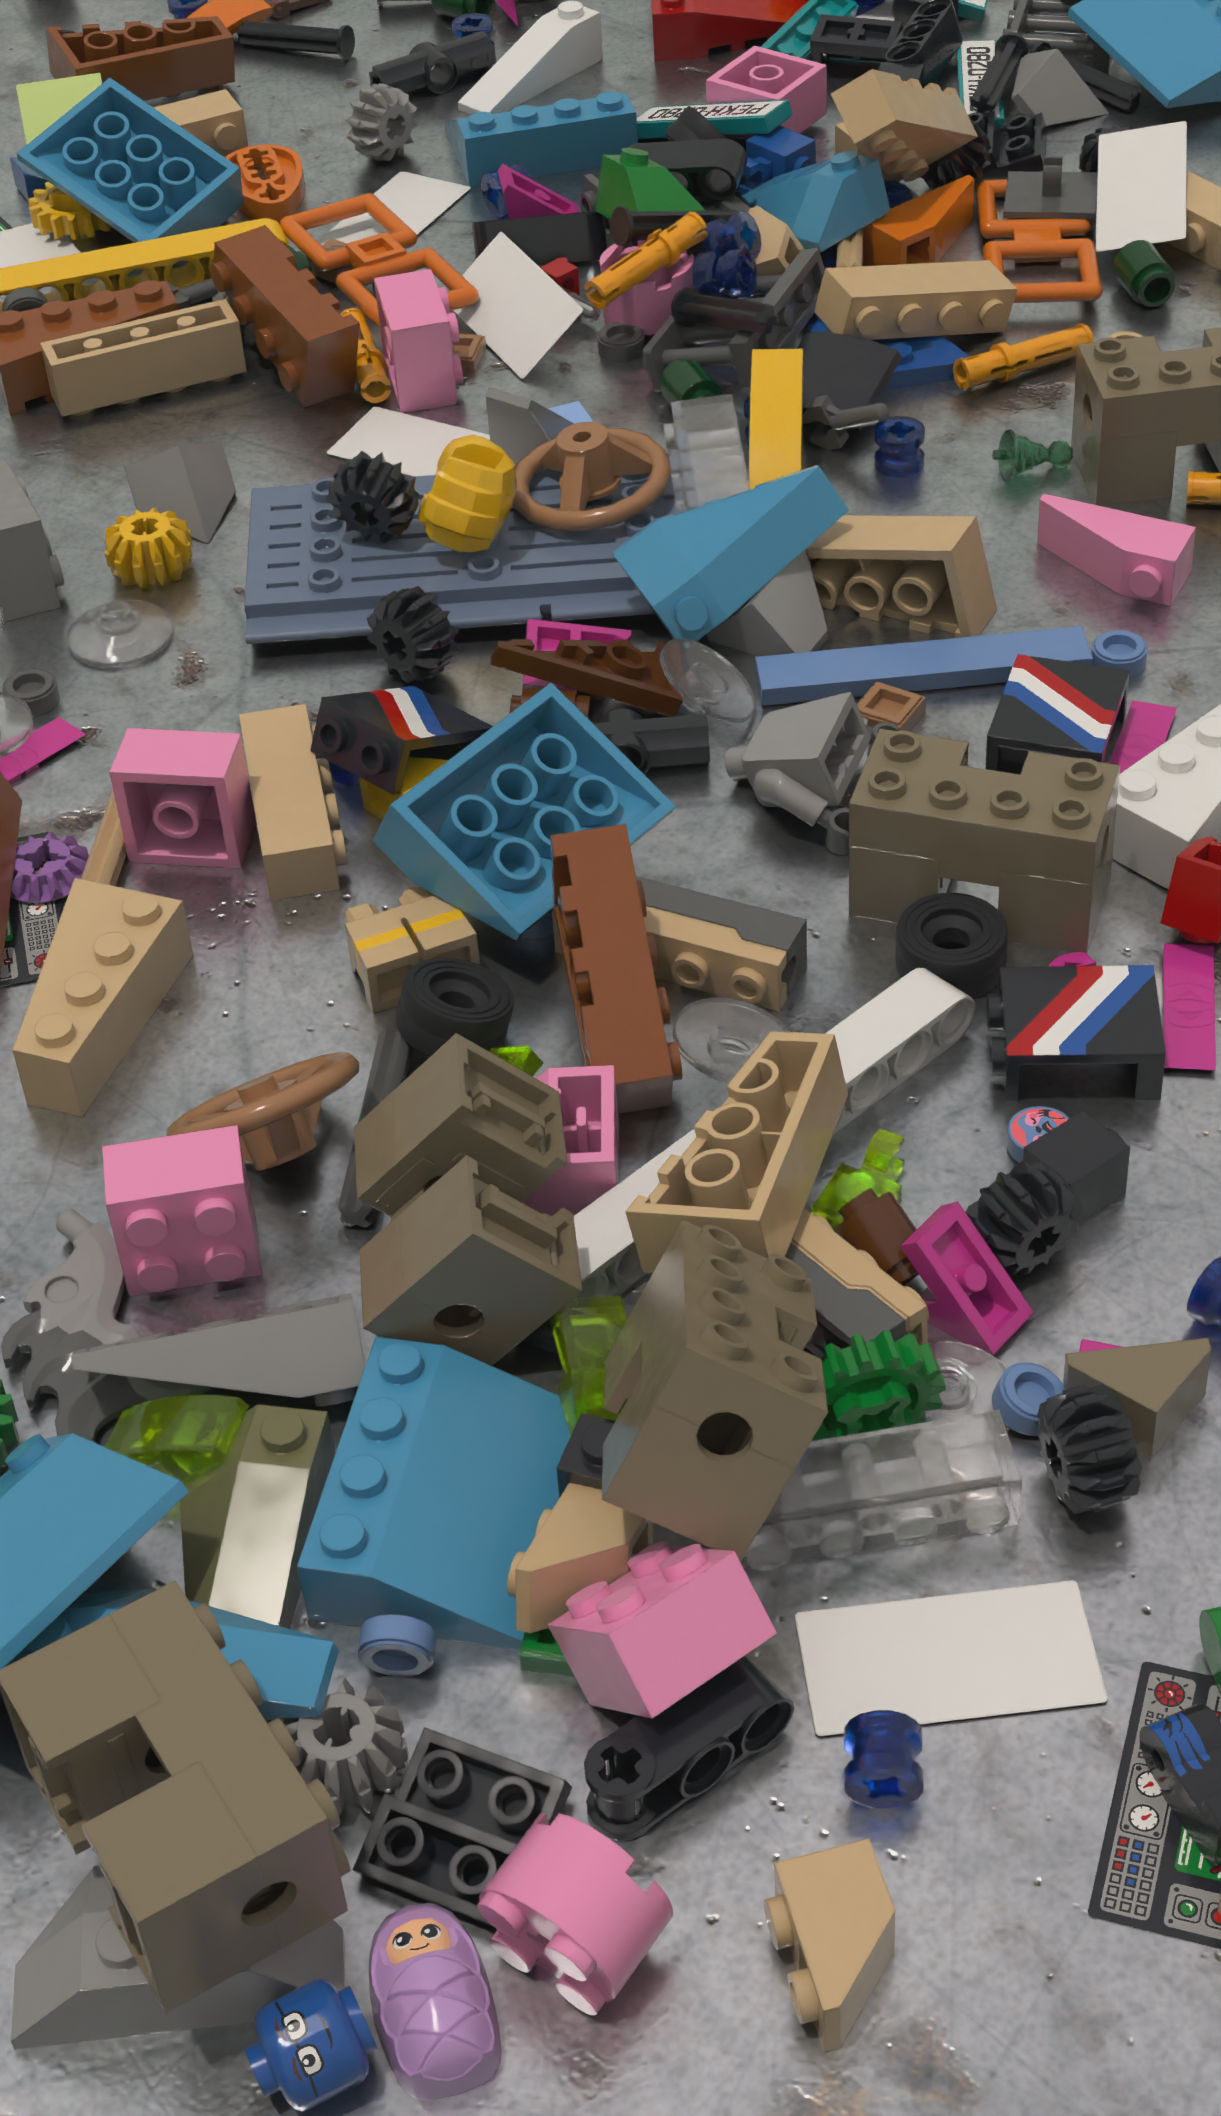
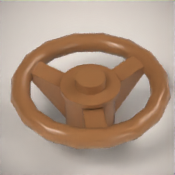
(592, 468)
(275, 1110)

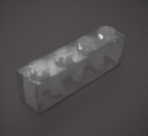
(705, 451)
(892, 1491)

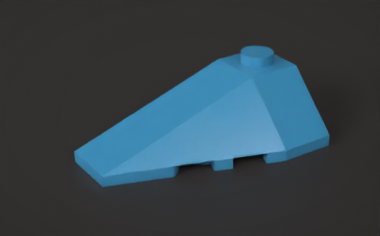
(825, 198)
(719, 555)
(285, 1663)

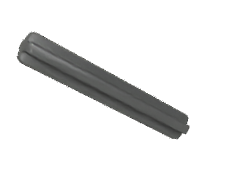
(387, 1072)

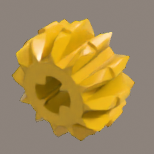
(148, 548)

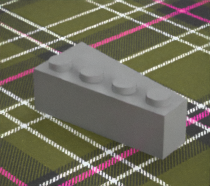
(26, 559)

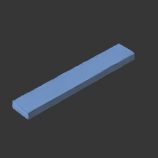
(912, 664)

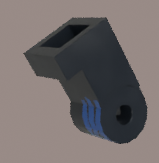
(1186, 1764)

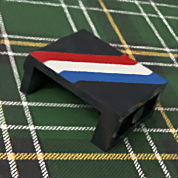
(1055, 711)
(379, 729)
(1077, 1019)

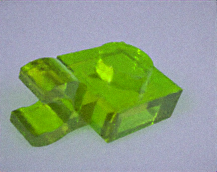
(877, 1172)

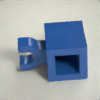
(775, 155)

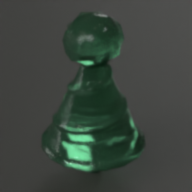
(1020, 454)

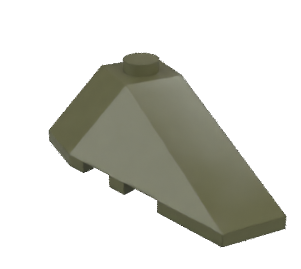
(254, 1512)

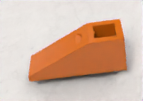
(920, 227)

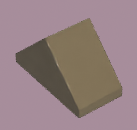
(1153, 1381)

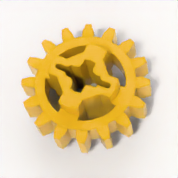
(58, 213)

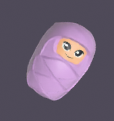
(432, 2003)

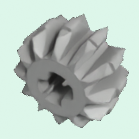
(381, 122)
(351, 1746)

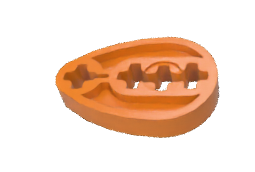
(283, 184)

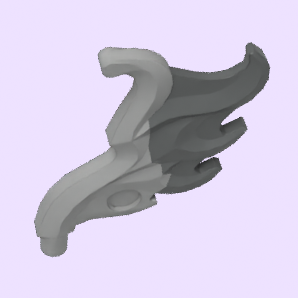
(75, 1311)

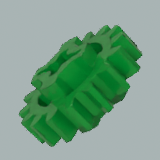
(878, 1385)

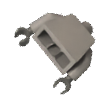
(806, 761)

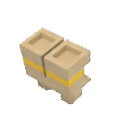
(394, 940)

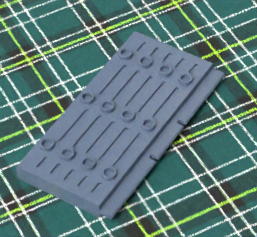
(324, 582)

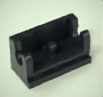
(853, 38)

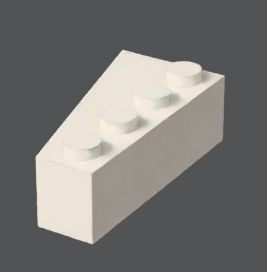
(1170, 800)

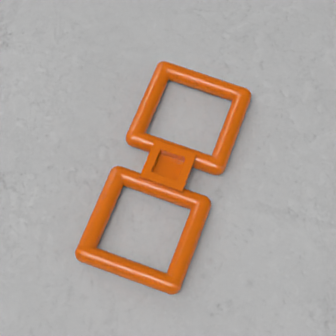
(1038, 242)
(374, 255)

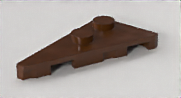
(597, 670)

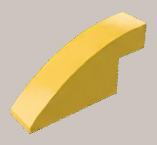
(775, 414)

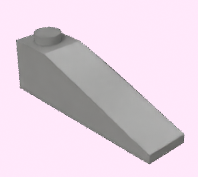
(281, 1352)

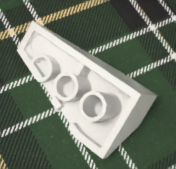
(543, 57)

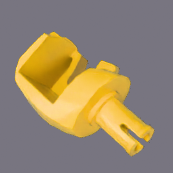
(469, 494)

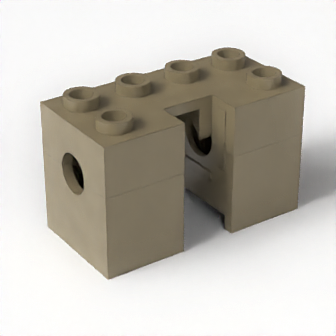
(1138, 408)
(1033, 835)
(451, 1170)
(712, 1389)
(179, 1792)

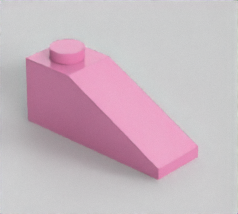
(1119, 548)

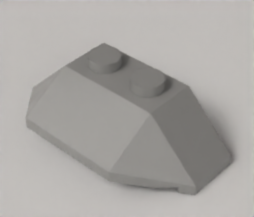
(87, 1986)

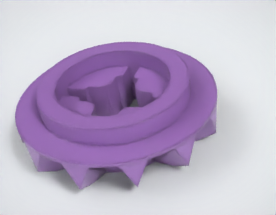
(55, 877)

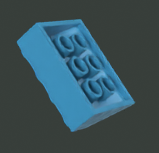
(1161, 43)
(544, 138)
(135, 167)
(488, 814)
(433, 1494)
(64, 1523)

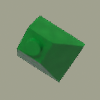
(639, 185)

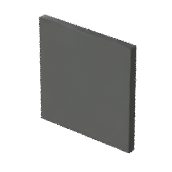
(1051, 193)

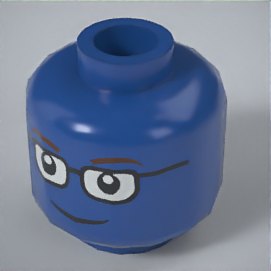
(311, 2044)

